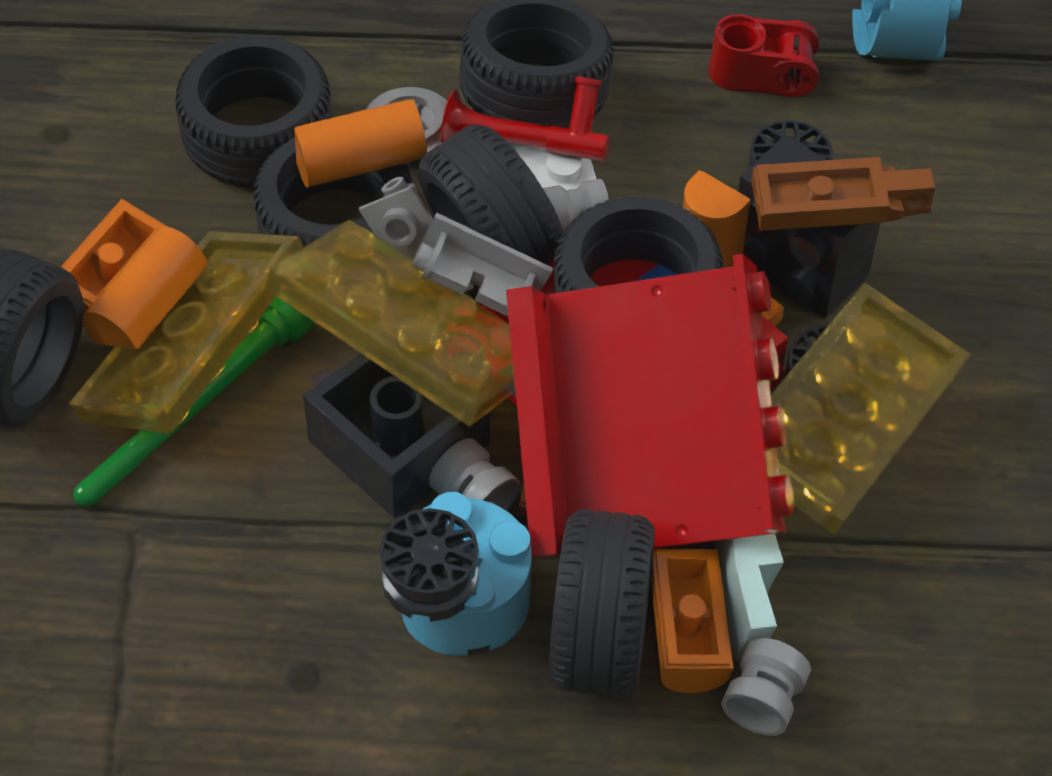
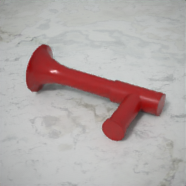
(570, 141)

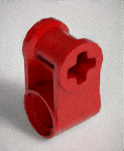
(759, 54)

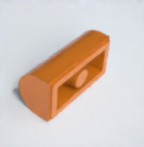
(359, 143)
(721, 210)
(109, 249)
(145, 290)
(690, 619)

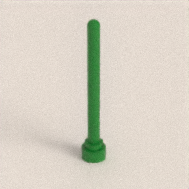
(276, 326)

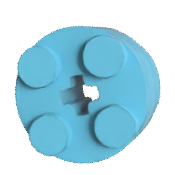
(904, 28)
(503, 584)

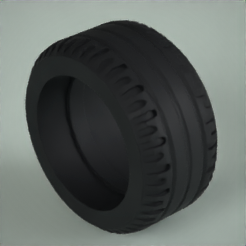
(533, 32)
(239, 71)
(281, 188)
(491, 190)
(633, 231)
(37, 333)
(601, 603)

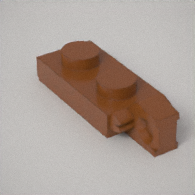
(838, 193)

